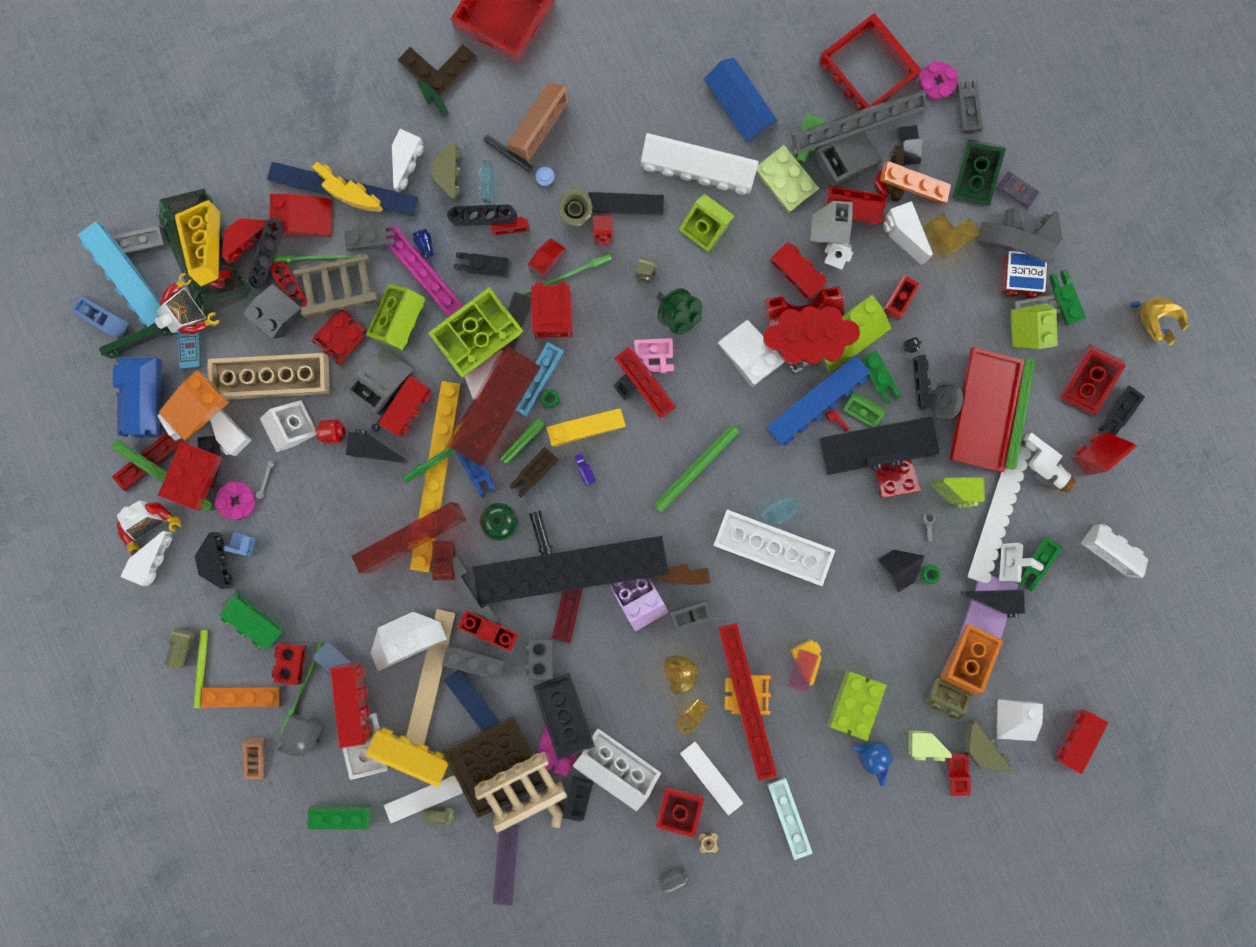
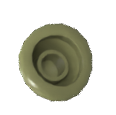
(575, 207)

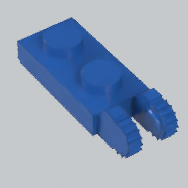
(477, 474)

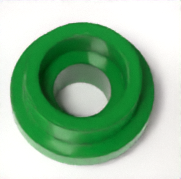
(550, 392)
(936, 574)

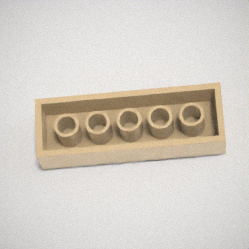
(270, 376)

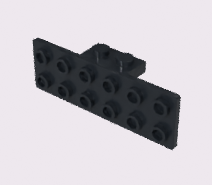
(879, 446)

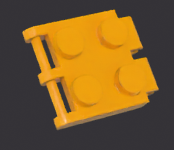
(731, 701)

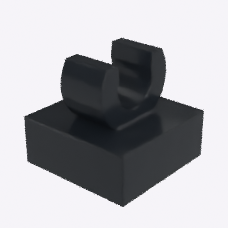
(625, 387)

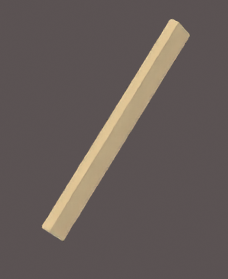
(429, 682)

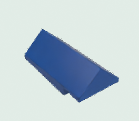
(739, 99)

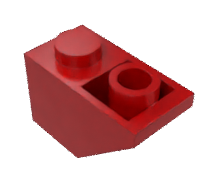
(603, 230)

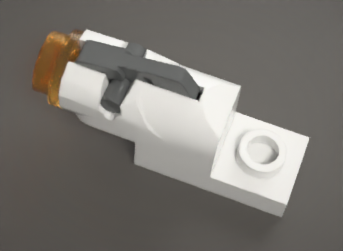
(1045, 464)

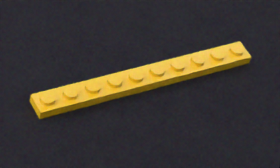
(436, 475)

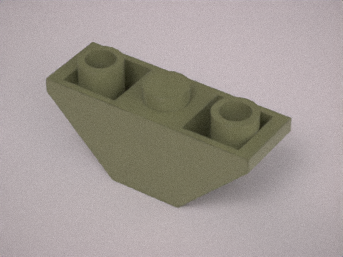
(446, 171)
(984, 750)

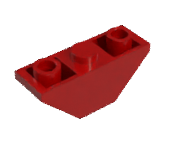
(241, 237)
(487, 630)

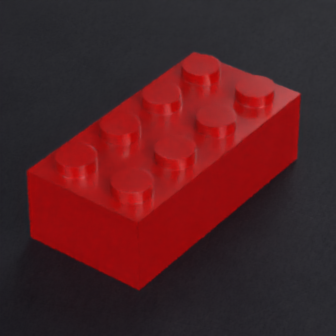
(351, 705)

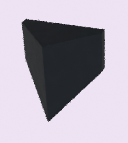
(901, 567)

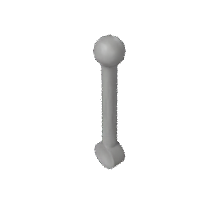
(260, 494)

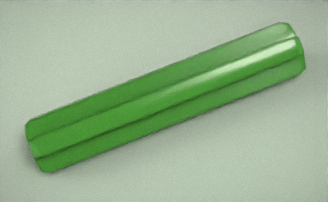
(522, 440)

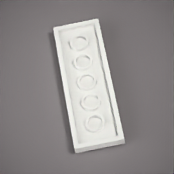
(774, 547)

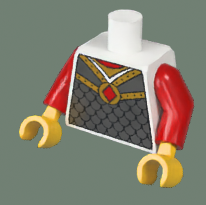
(181, 312)
(141, 519)

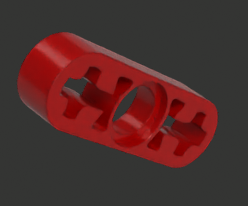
(287, 272)

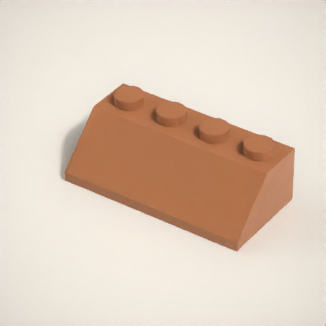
(538, 121)

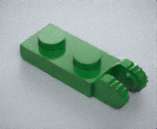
(1067, 298)
(880, 376)
(1045, 554)

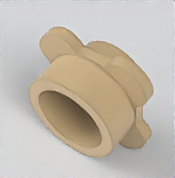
(713, 843)

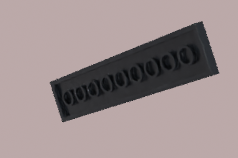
(571, 570)

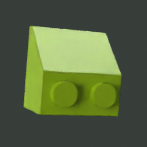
(706, 222)
(1034, 326)

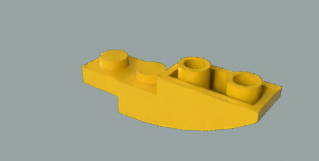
(349, 192)

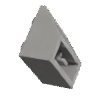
(832, 223)

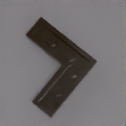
(446, 76)

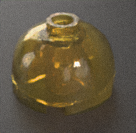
(681, 673)

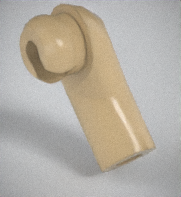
(556, 812)

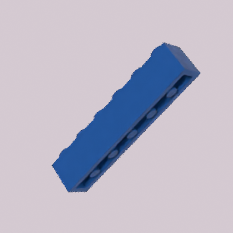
(817, 400)

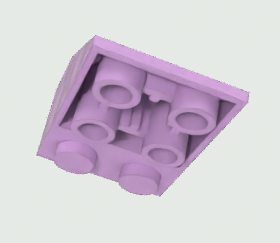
(639, 601)

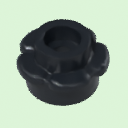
(912, 345)

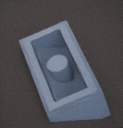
(329, 657)

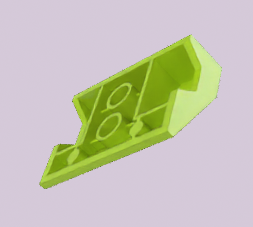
(475, 332)

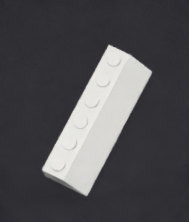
(698, 164)

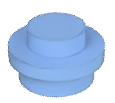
(545, 176)

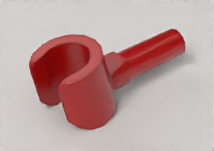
(834, 415)

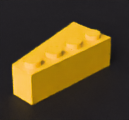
(200, 241)

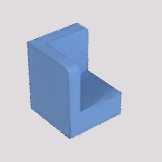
(241, 544)

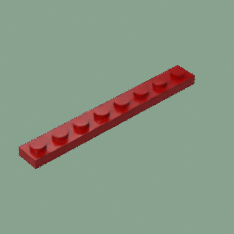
(747, 701)

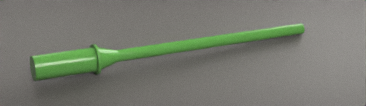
(287, 258)
(593, 263)
(292, 711)

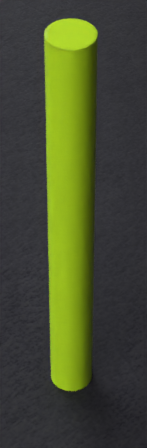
(200, 668)

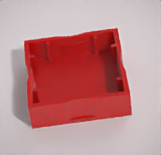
(501, 24)

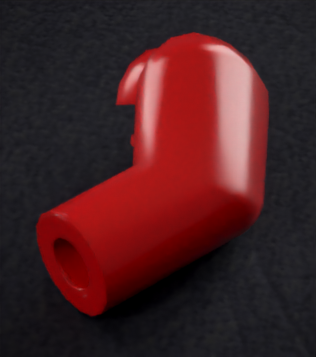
(881, 186)

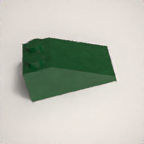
(978, 171)

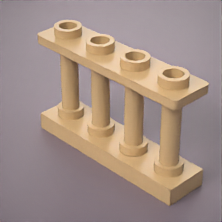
(527, 807)

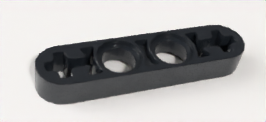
(481, 218)
(269, 254)

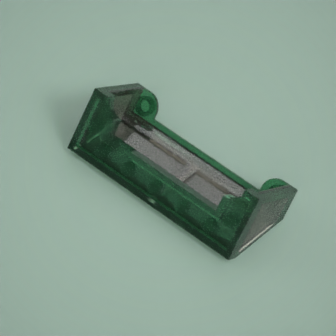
(207, 298)

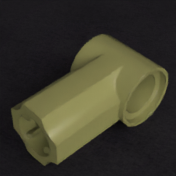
(180, 643)

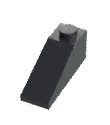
(368, 447)
(1002, 601)

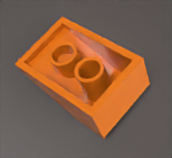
(193, 405)
(972, 660)

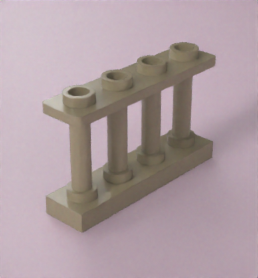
(332, 305)

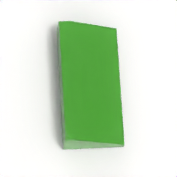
(864, 409)

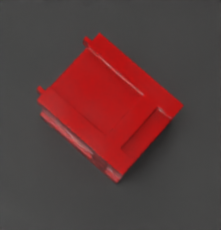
(551, 310)

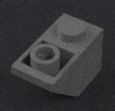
(1050, 228)

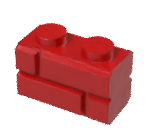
(901, 298)

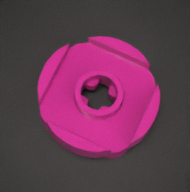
(947, 75)
(246, 498)

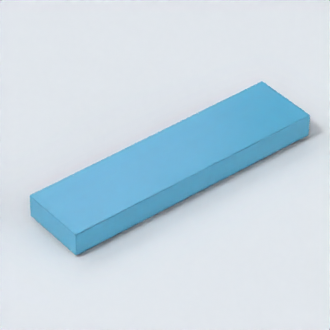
(547, 360)

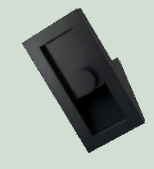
(912, 145)

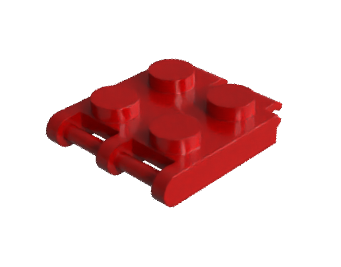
(340, 336)

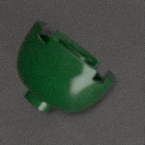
(498, 521)

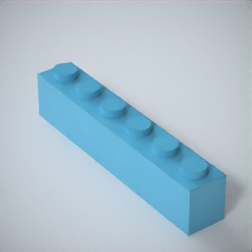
(121, 271)

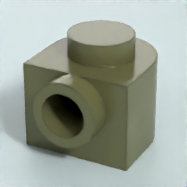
(645, 269)

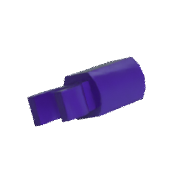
(584, 470)

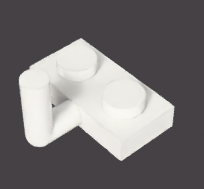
(1012, 563)

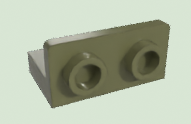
(948, 699)

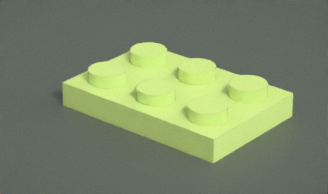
(786, 179)

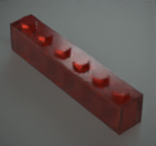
(409, 538)

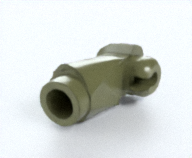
(438, 817)

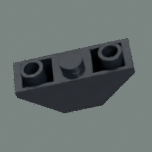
(212, 561)

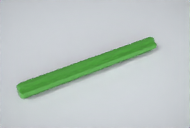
(1020, 414)
(147, 466)
(696, 468)

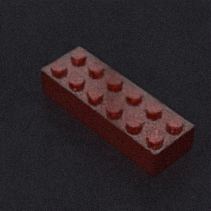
(493, 406)

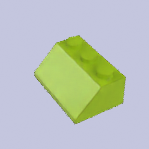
(395, 316)
(960, 491)

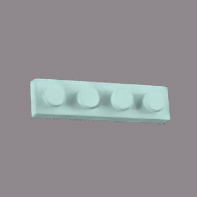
(789, 818)

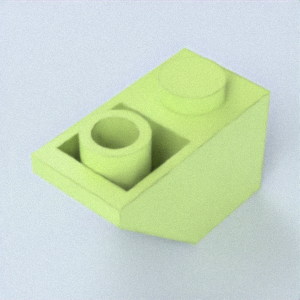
(925, 744)

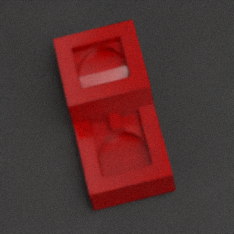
(959, 775)

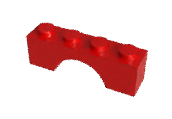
(827, 297)

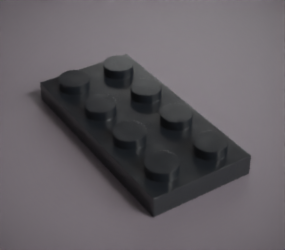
(564, 716)

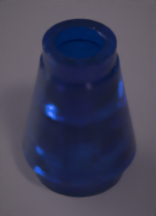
(424, 243)

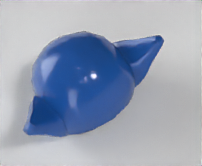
(875, 759)

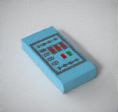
(189, 351)

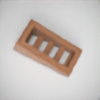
(253, 745)

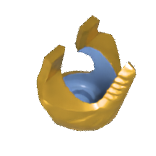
(1157, 308)

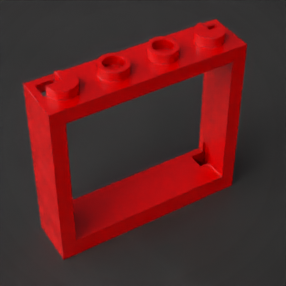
(890, 44)

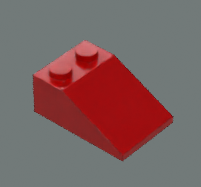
(302, 214)
(1093, 379)
(1102, 453)

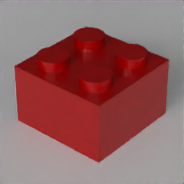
(679, 811)

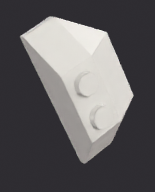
(405, 638)

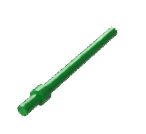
(421, 469)

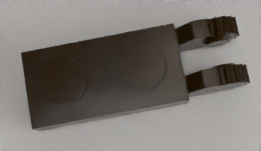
(896, 157)
(535, 470)

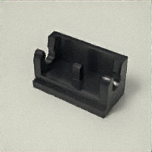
(577, 799)

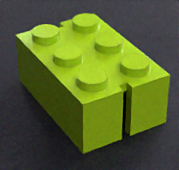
(856, 705)

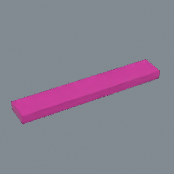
(424, 273)

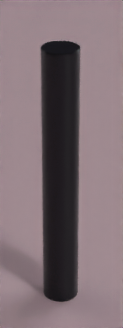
(509, 154)

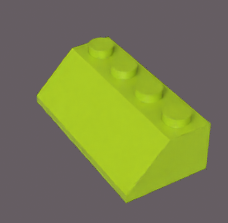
(872, 325)

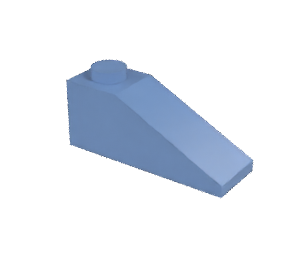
(100, 317)

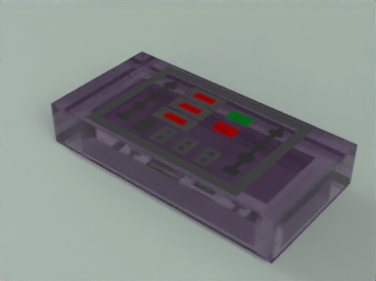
(1017, 189)

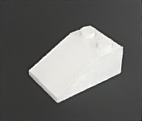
(906, 230)
(749, 354)

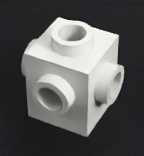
(838, 259)

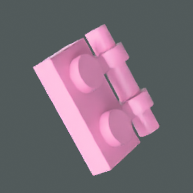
(655, 349)

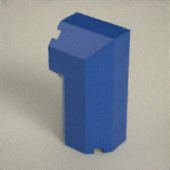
(138, 396)

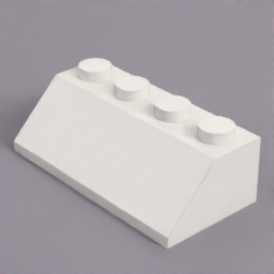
(617, 770)

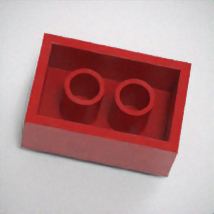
(190, 476)

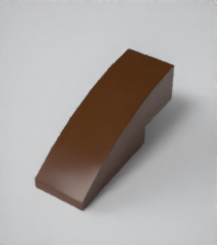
(681, 575)

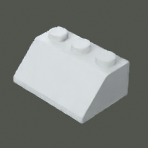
(1116, 551)

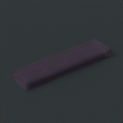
(506, 866)

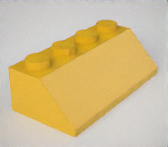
(407, 757)

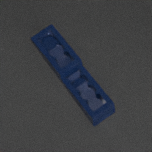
(471, 700)

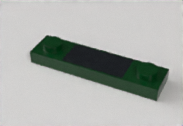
(115, 348)

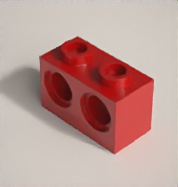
(294, 665)

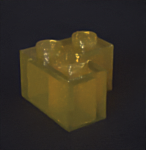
(946, 237)

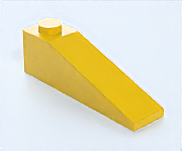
(585, 427)

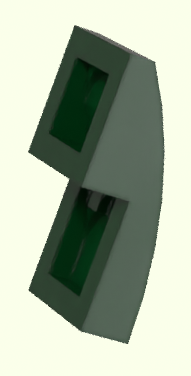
(431, 96)

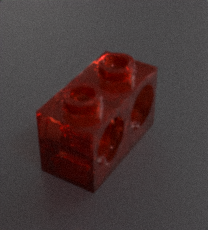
(443, 560)

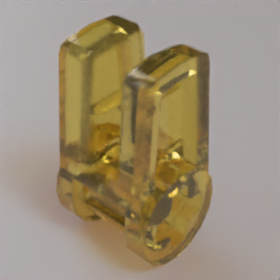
(694, 715)

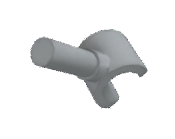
(929, 526)

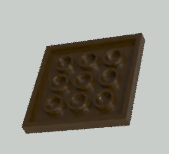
(485, 756)

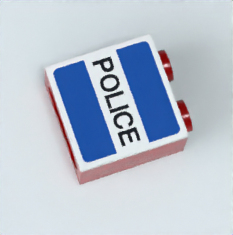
(1023, 275)

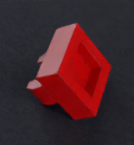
(219, 283)

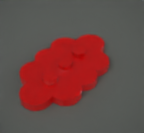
(811, 335)

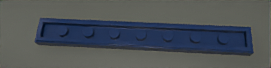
(312, 182)

